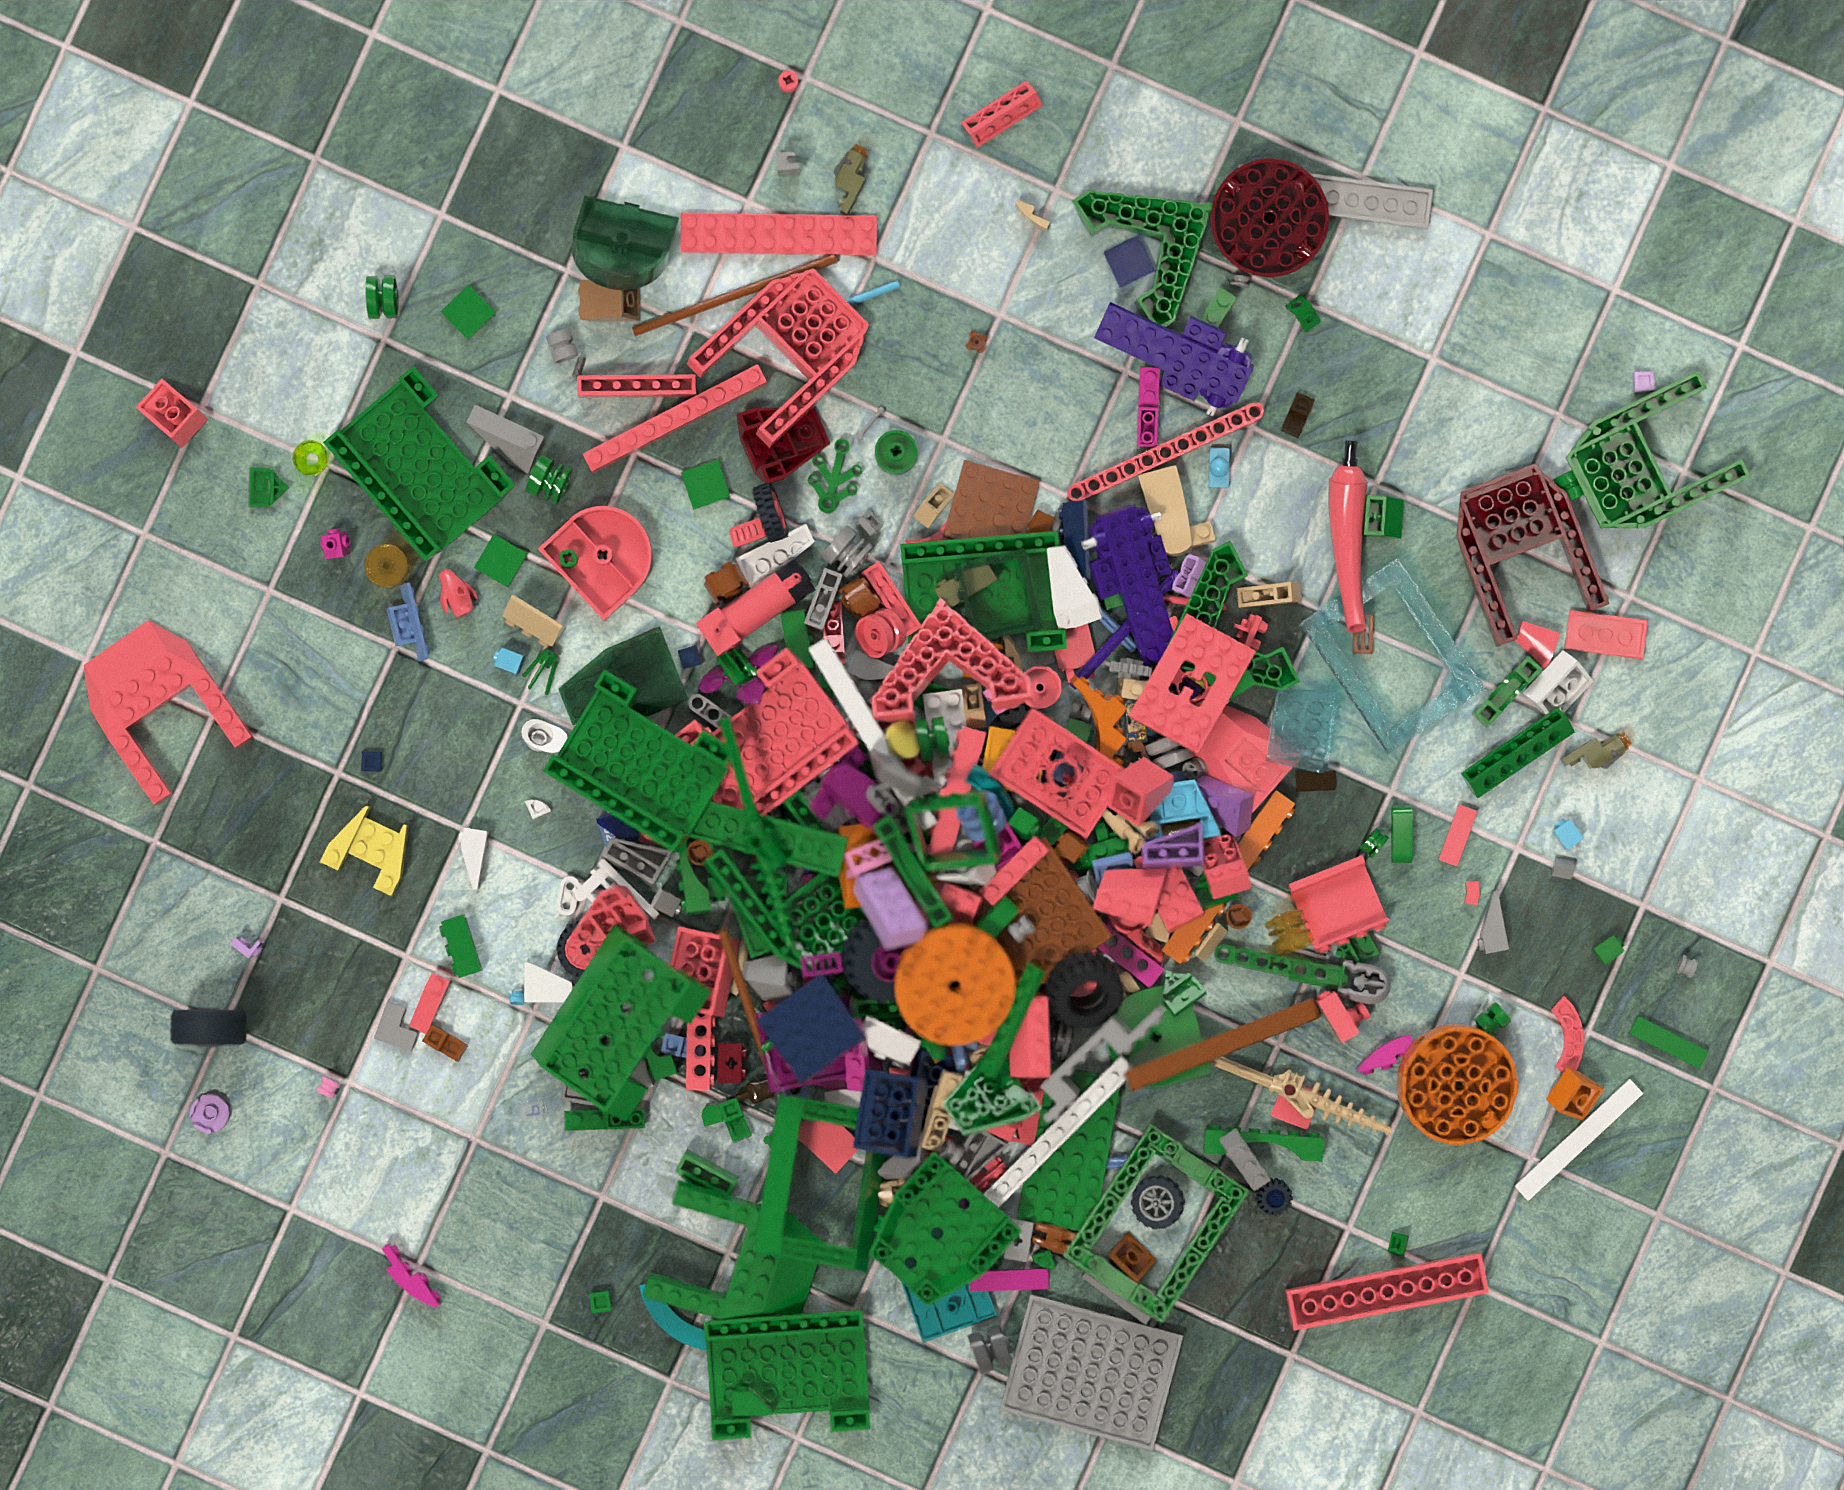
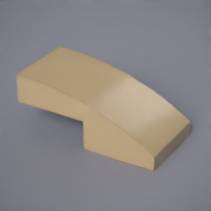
(1027, 211)
(1012, 651)

